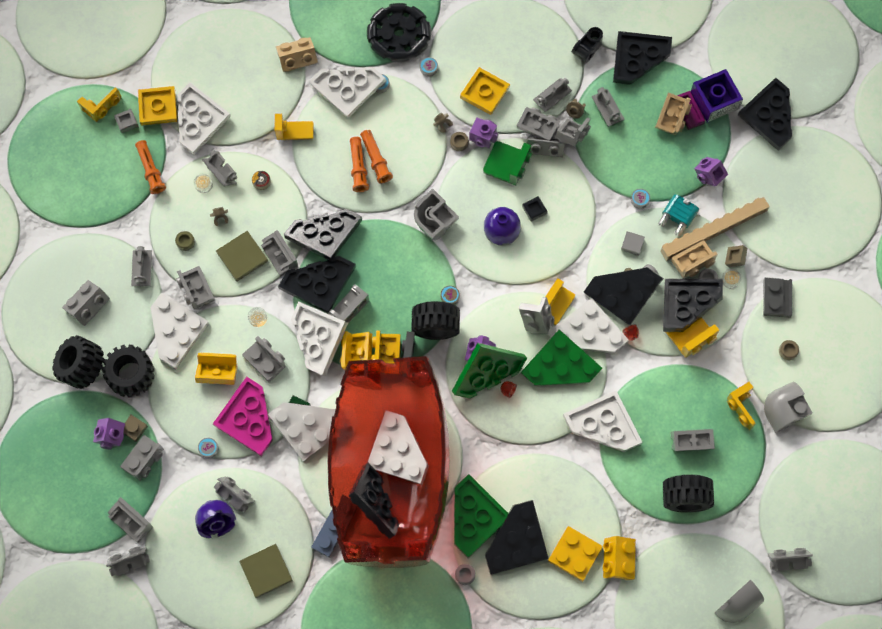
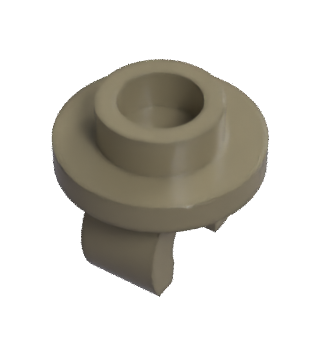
(575, 109)
(440, 119)
(219, 212)

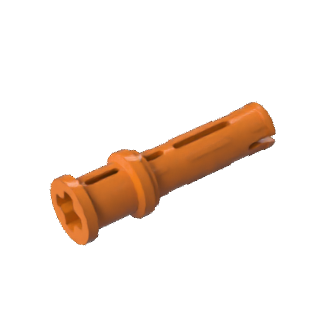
(378, 163)
(358, 172)
(152, 174)

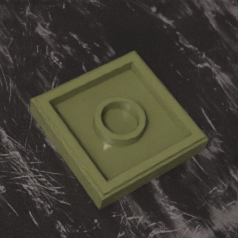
(242, 256)
(265, 571)

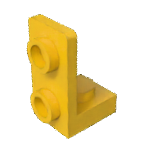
(99, 111)
(293, 130)
(734, 398)

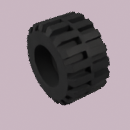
(435, 320)
(122, 357)
(78, 362)
(688, 493)

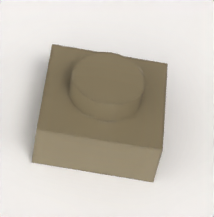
(736, 256)
(134, 428)

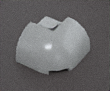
(434, 215)
(786, 406)
(741, 603)

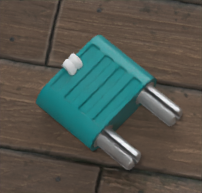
(679, 211)

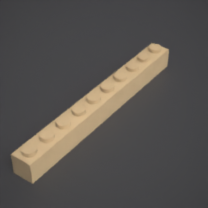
(715, 228)

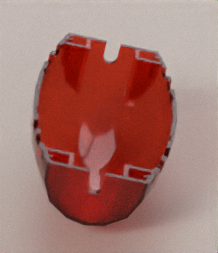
(366, 393)

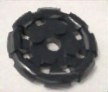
(398, 22)

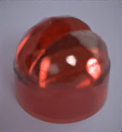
(631, 332)
(508, 388)

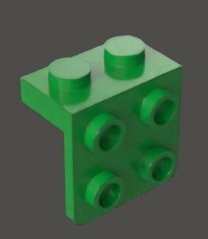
(507, 162)

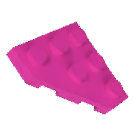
(247, 418)

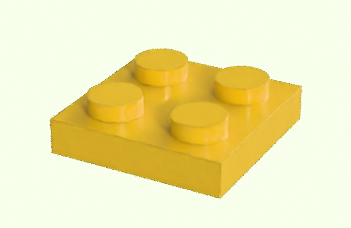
(484, 91)
(157, 105)
(575, 553)

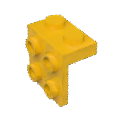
(694, 337)

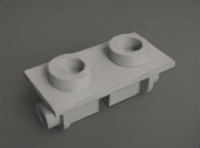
(553, 94)
(607, 107)
(547, 148)
(225, 174)
(141, 267)
(227, 487)
(135, 557)
(798, 557)

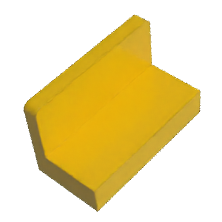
(559, 300)

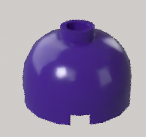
(502, 225)
(214, 518)

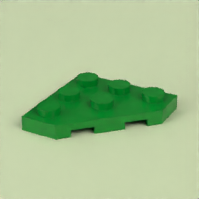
(561, 363)
(487, 369)
(475, 516)

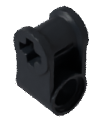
(586, 46)

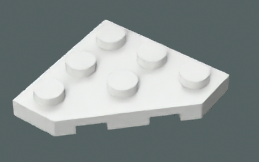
(347, 87)
(198, 118)
(175, 329)
(591, 329)
(317, 336)
(604, 422)
(303, 426)
(397, 450)

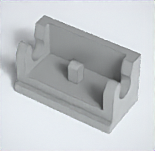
(279, 253)
(350, 304)
(692, 440)
(129, 520)

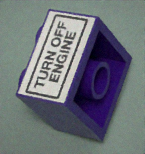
(716, 95)

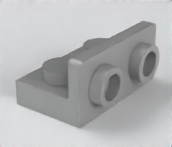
(538, 124)
(264, 359)
(142, 458)

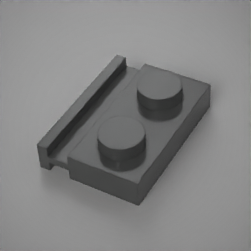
(777, 297)
(408, 344)

